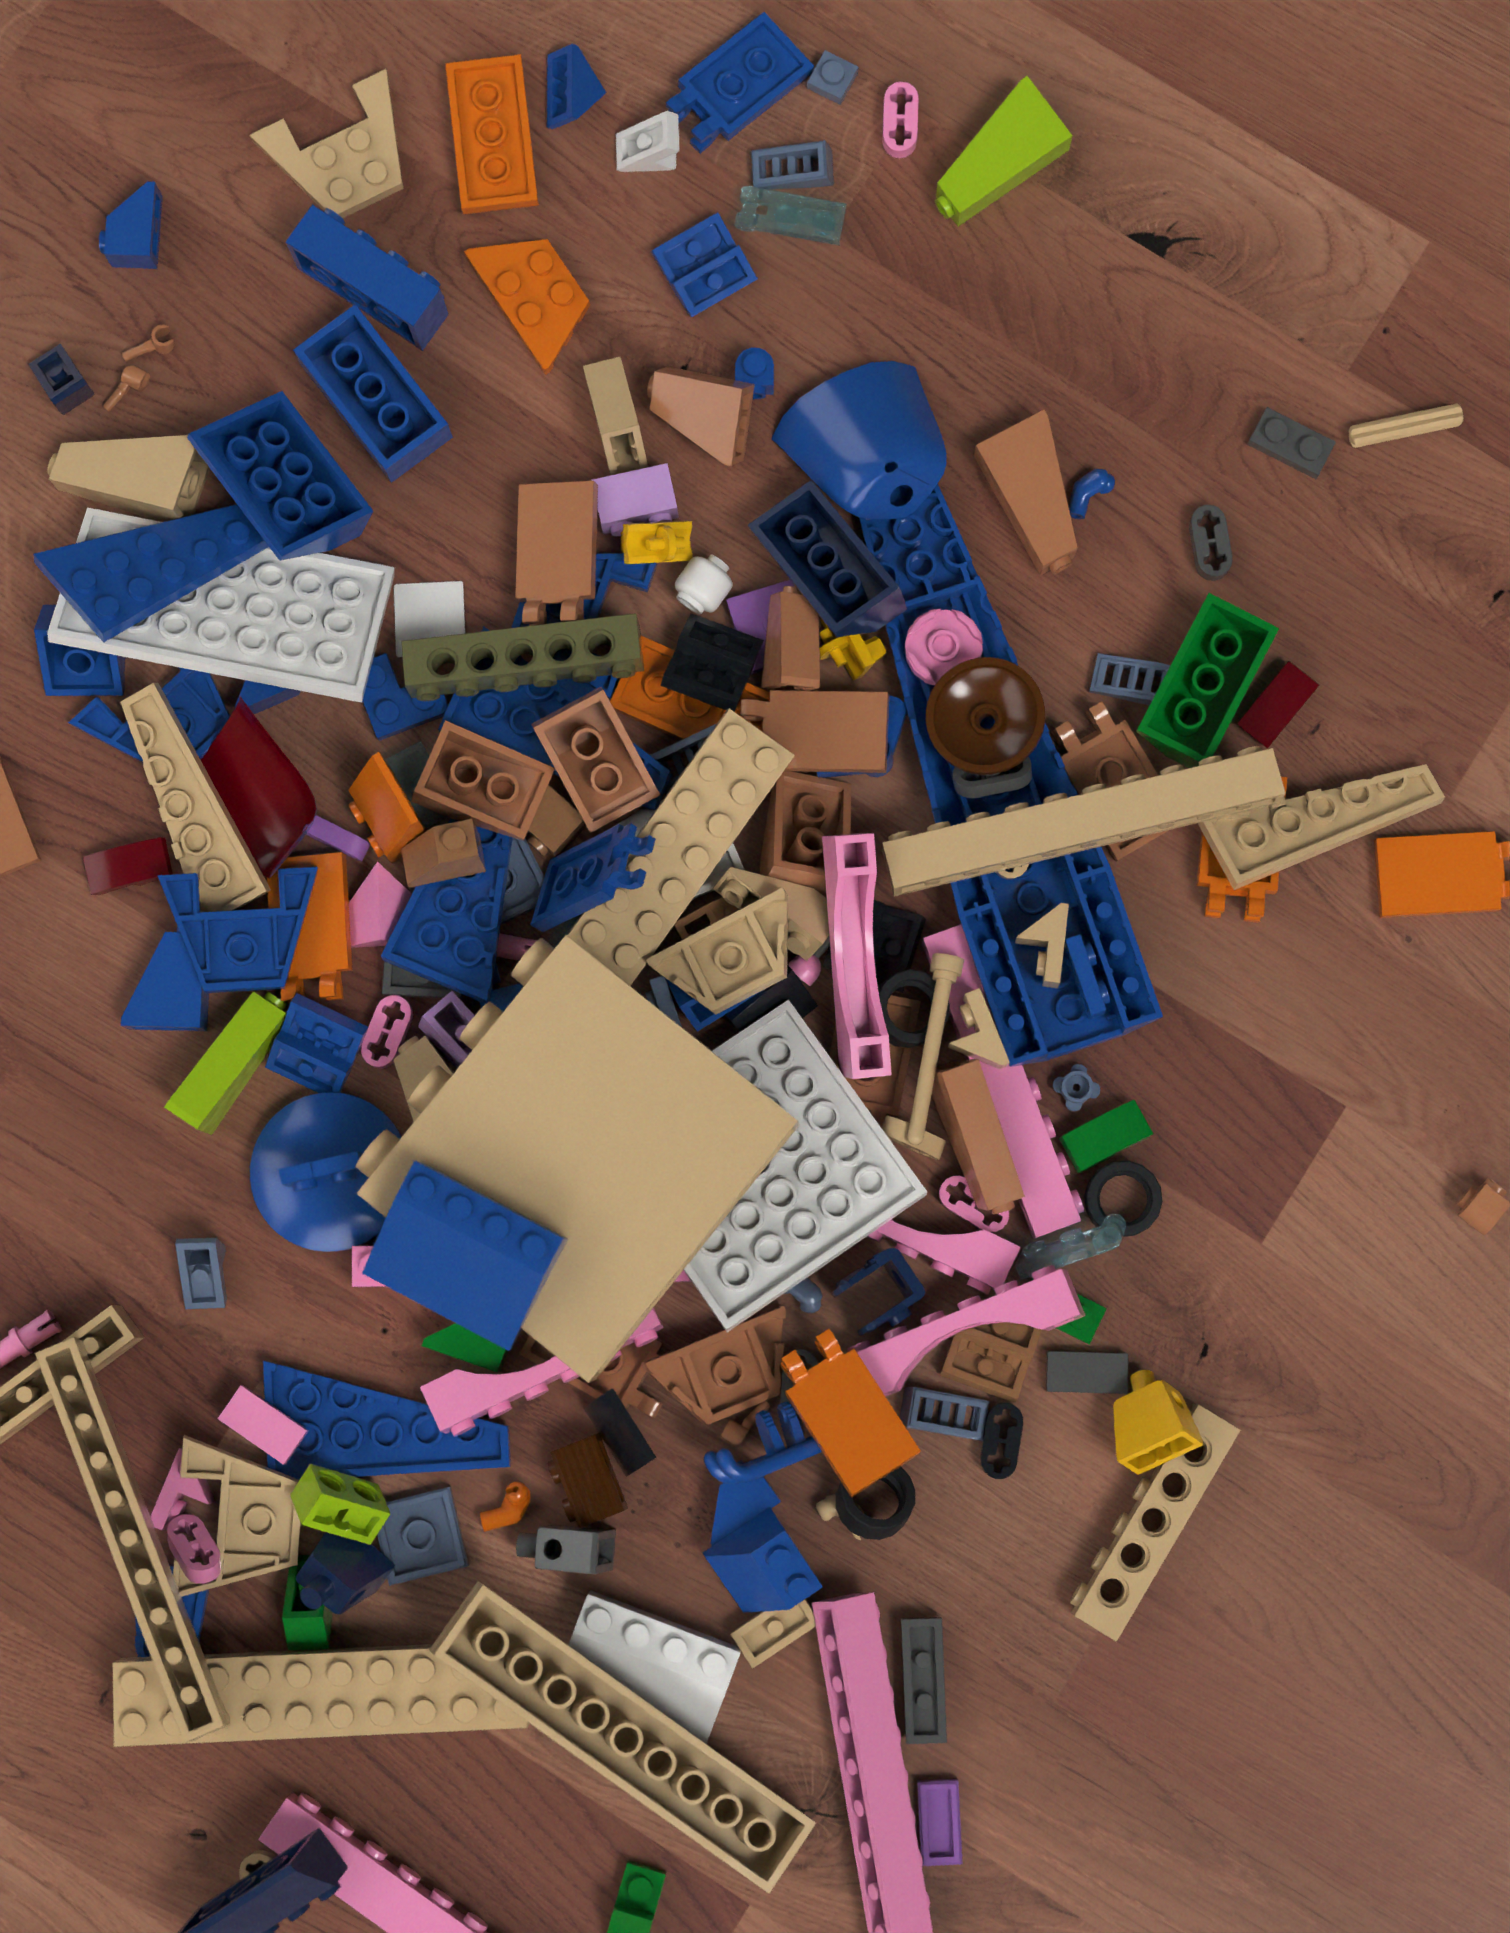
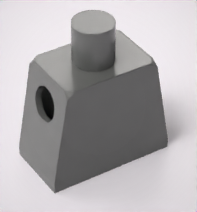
(583, 1548)

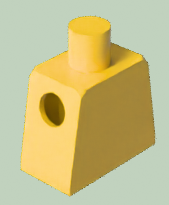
(1152, 1424)

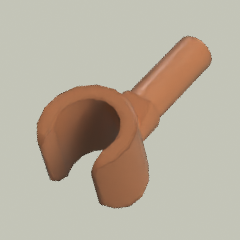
(152, 344)
(130, 377)
(735, 1433)

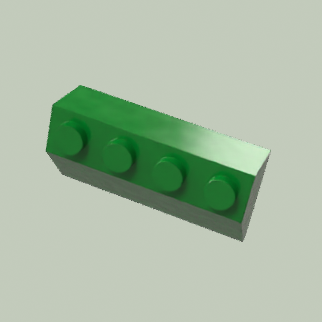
(1206, 681)

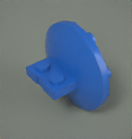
(308, 1171)

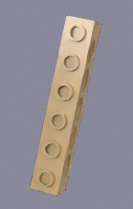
(1113, 1615)

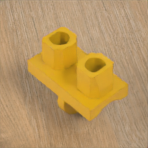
(656, 542)
(851, 651)

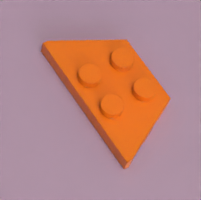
(533, 294)

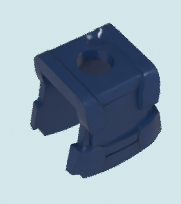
(901, 1275)

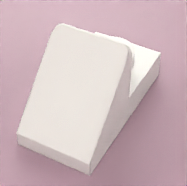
(649, 144)

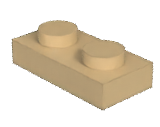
(772, 1632)

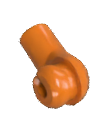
(511, 1510)

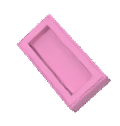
(263, 1424)

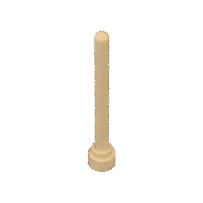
(945, 973)

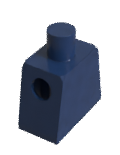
(342, 1573)

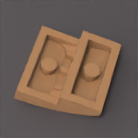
(992, 1357)

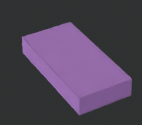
(939, 1822)

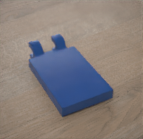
(739, 81)
(589, 875)

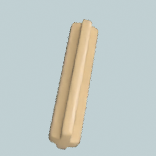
(1405, 425)

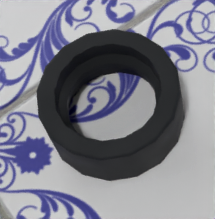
(911, 978)
(1133, 1170)
(873, 1528)

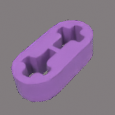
(338, 838)

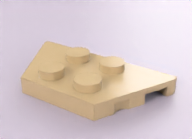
(731, 956)

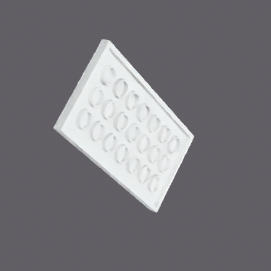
(266, 621)

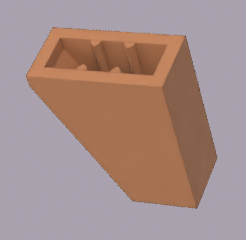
(704, 409)
(791, 643)

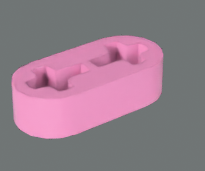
(908, 119)
(378, 1027)
(968, 1212)
(201, 1546)

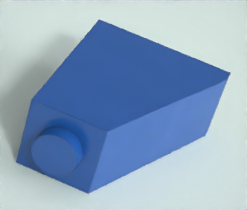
(168, 992)

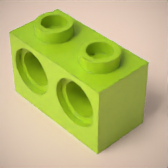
(340, 1504)

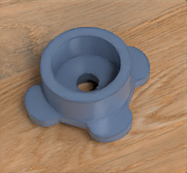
(1078, 1076)

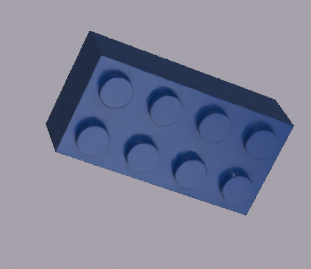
(368, 276)
(373, 393)

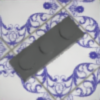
(923, 1680)

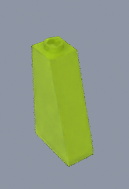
(1006, 151)
(228, 1063)

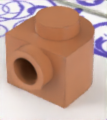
(1483, 1206)

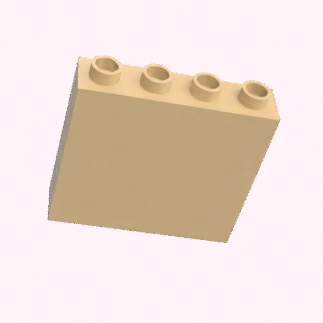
(596, 1127)

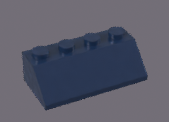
(829, 563)
(273, 1890)

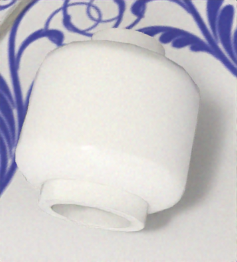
(703, 584)

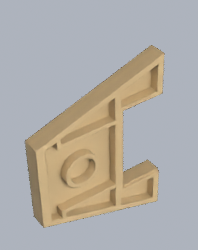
(350, 166)
(255, 1515)

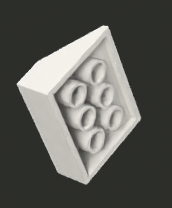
(658, 1660)

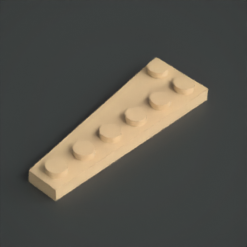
(189, 803)
(1302, 827)

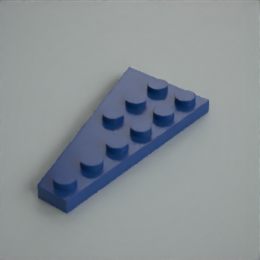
(509, 720)
(373, 1431)

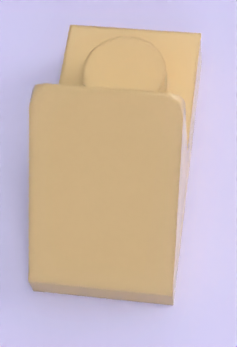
(1048, 933)
(986, 1041)

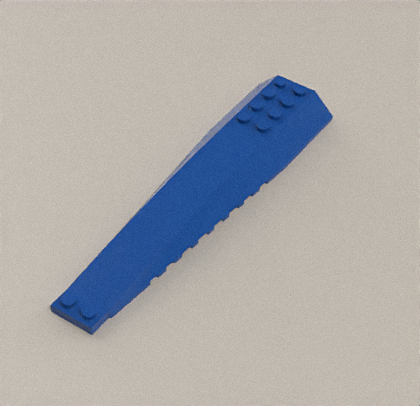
(1033, 1021)

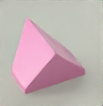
(376, 908)

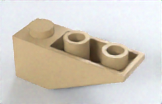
(806, 906)

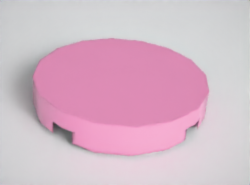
(940, 642)

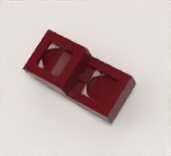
(1278, 704)
(127, 865)

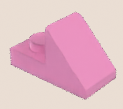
(170, 1499)

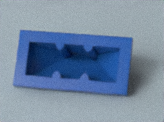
(570, 86)

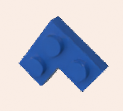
(392, 707)

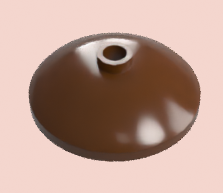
(979, 691)

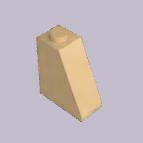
(615, 416)

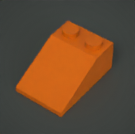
(384, 808)

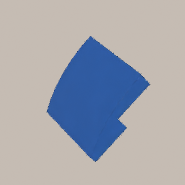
(704, 265)
(316, 1046)

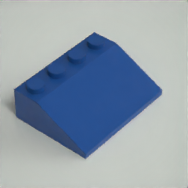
(283, 478)
(463, 1255)

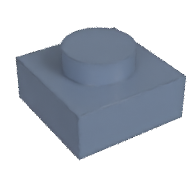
(832, 77)

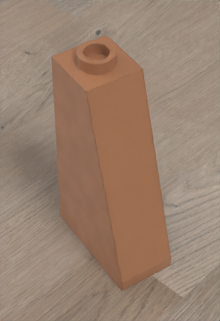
(1030, 488)
(976, 1134)

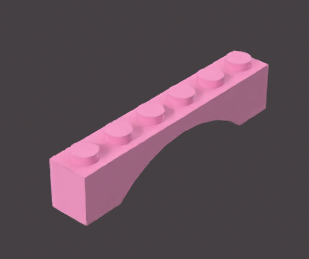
(850, 900)
(975, 1254)
(1041, 1303)
(465, 1396)

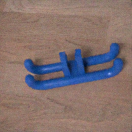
(778, 1456)

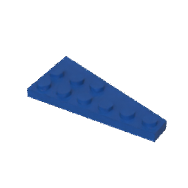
(145, 569)
(455, 924)

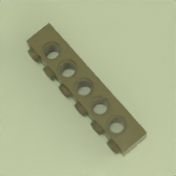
(503, 646)

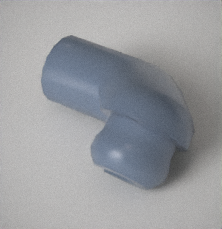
(808, 1295)

